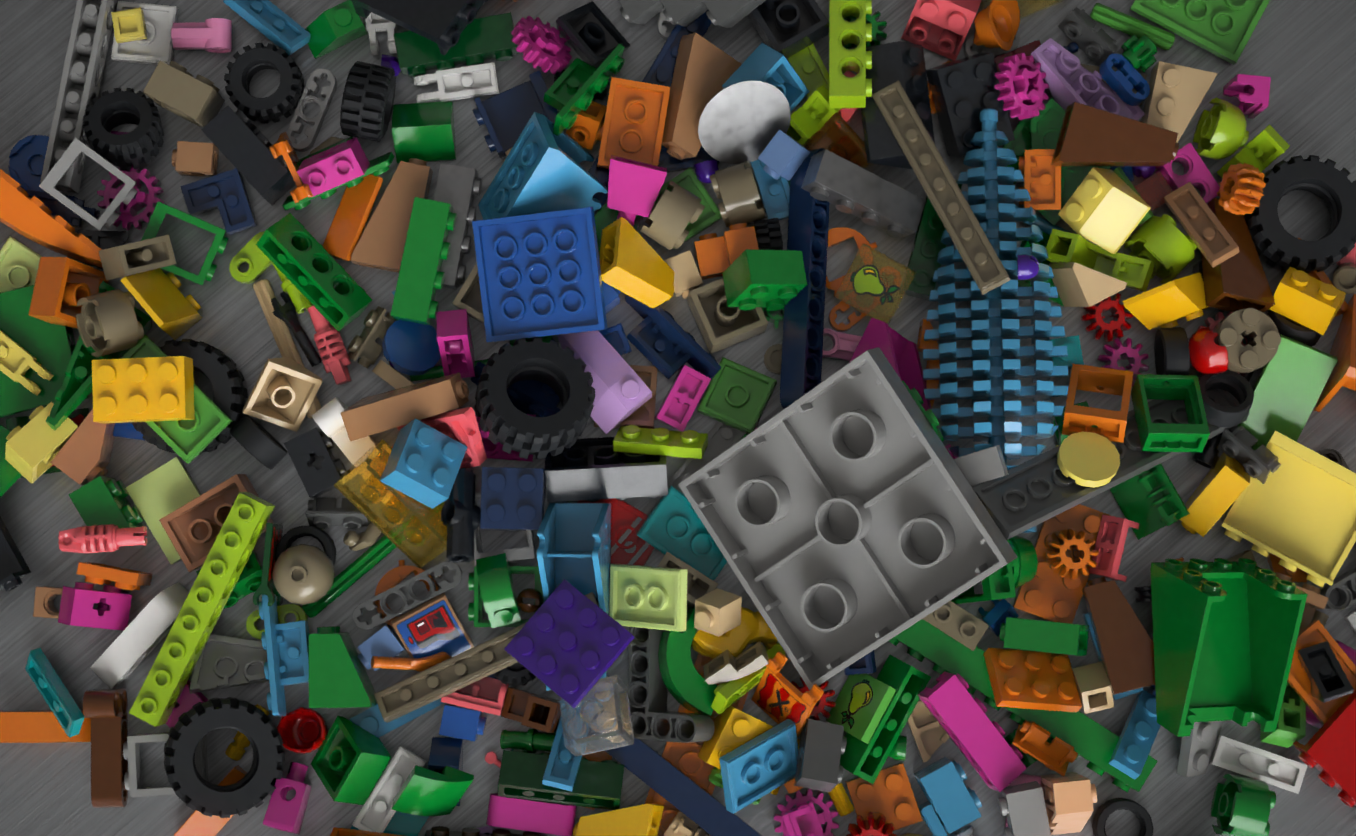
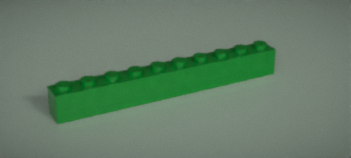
(1076, 729)

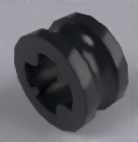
(1144, 594)

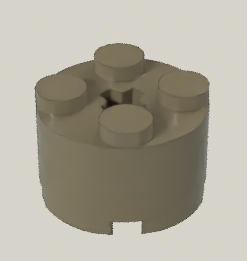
(739, 194)
(672, 216)
(109, 322)
(1261, 336)

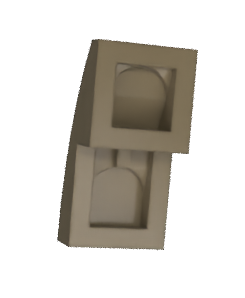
(729, 668)

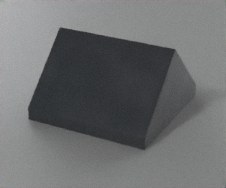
(590, 33)

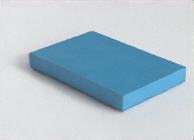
(759, 766)

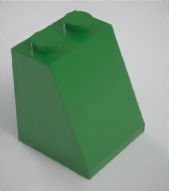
(336, 672)

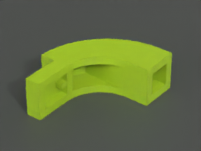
(1072, 247)

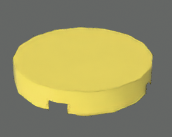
(1088, 459)

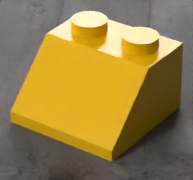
(1307, 300)
(1169, 302)

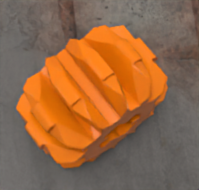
(1241, 189)
(1078, 545)

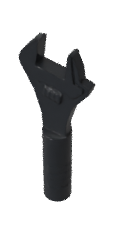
(289, 316)

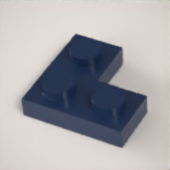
(222, 192)

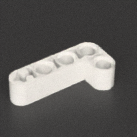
(332, 424)
(140, 636)

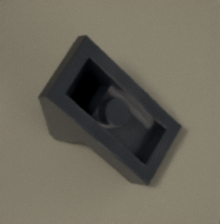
(1324, 672)

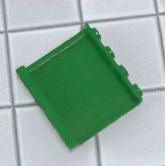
(47, 342)

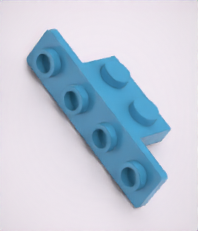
(286, 654)

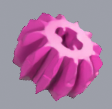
(1126, 353)

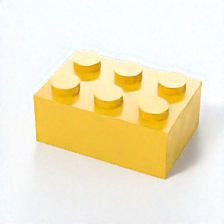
(143, 389)

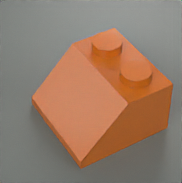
(60, 286)

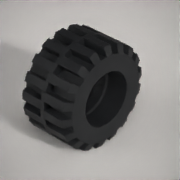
(247, 66)
(367, 101)
(118, 109)

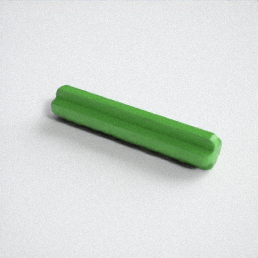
(1132, 26)

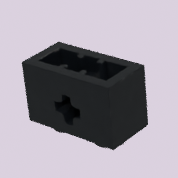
(302, 453)

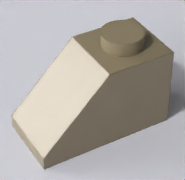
(137, 257)

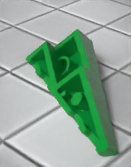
(78, 375)

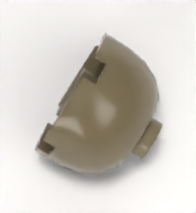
(303, 574)

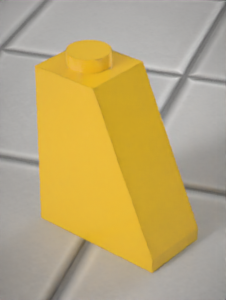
(634, 265)
(1215, 495)
(629, 821)

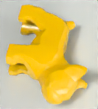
(752, 629)

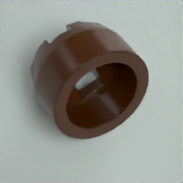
(530, 593)

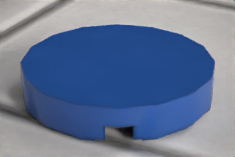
(28, 161)
(411, 347)

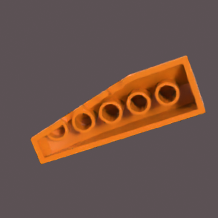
(36, 223)

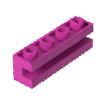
(973, 731)

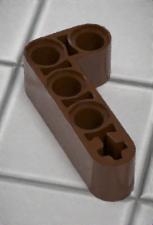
(108, 733)

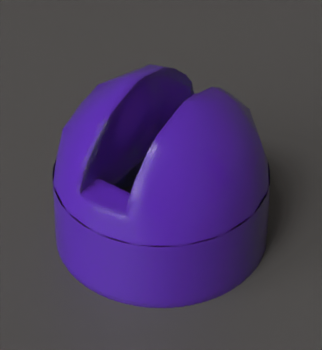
(391, 62)
(705, 169)
(1144, 171)
(1027, 266)

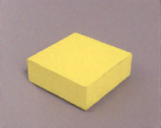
(129, 25)

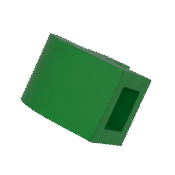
(497, 590)

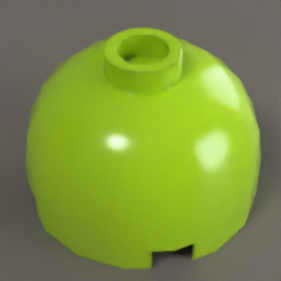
(1220, 130)

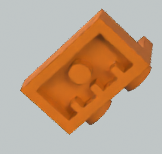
(1041, 179)

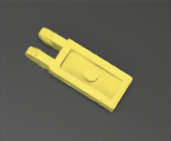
(17, 361)

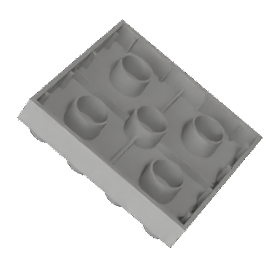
(846, 518)

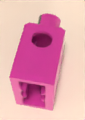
(633, 187)
(289, 814)

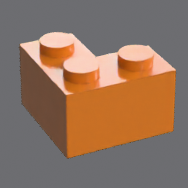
(718, 253)

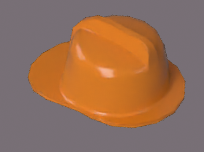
(997, 24)

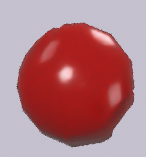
(1206, 354)
(302, 730)

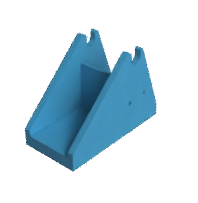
(541, 175)
(576, 548)

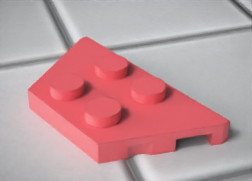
(462, 427)

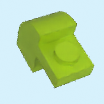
(811, 116)
(1259, 151)

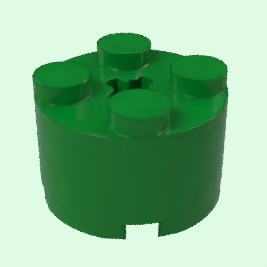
(1242, 807)

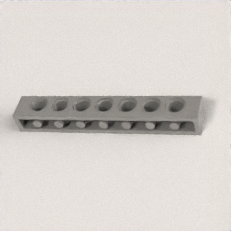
(79, 85)

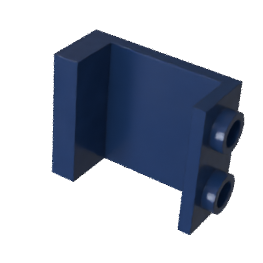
(510, 112)

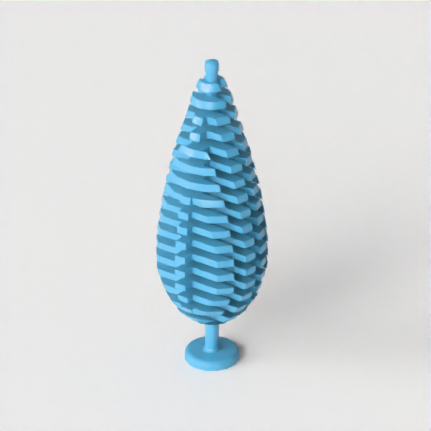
(995, 317)

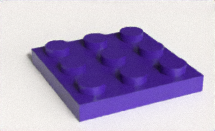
(569, 643)

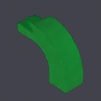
(679, 672)

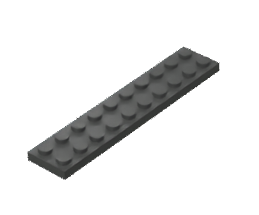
(1041, 491)

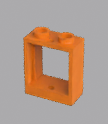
(1108, 422)

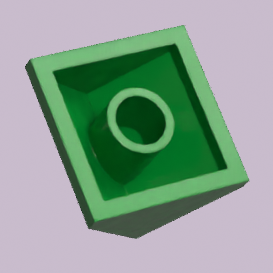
(424, 131)

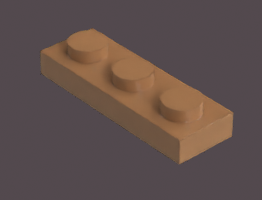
(1201, 224)

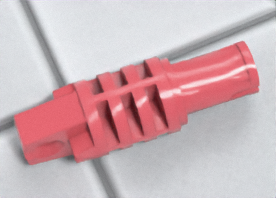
(330, 347)
(100, 538)

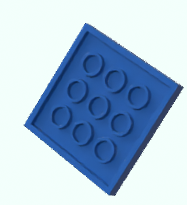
(539, 274)

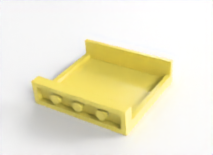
(1300, 512)

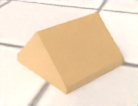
(1082, 285)
(283, 393)

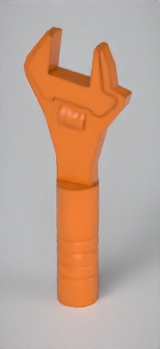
(408, 663)

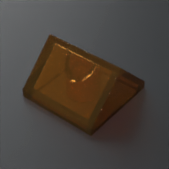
(841, 140)

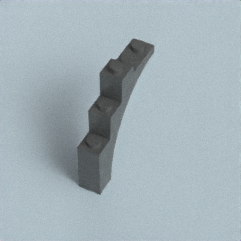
(684, 12)

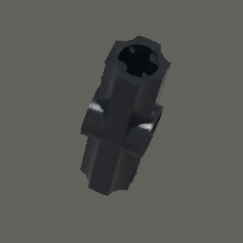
(461, 517)

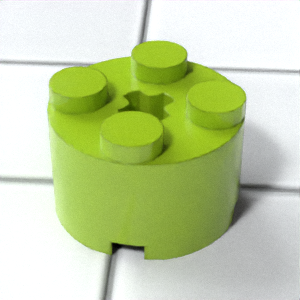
(1164, 245)

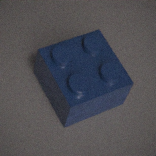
(512, 498)

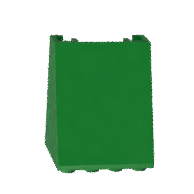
(1222, 642)

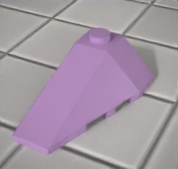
(1074, 83)
(615, 383)

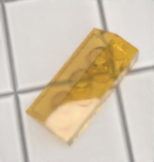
(400, 518)

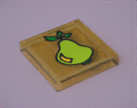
(875, 284)

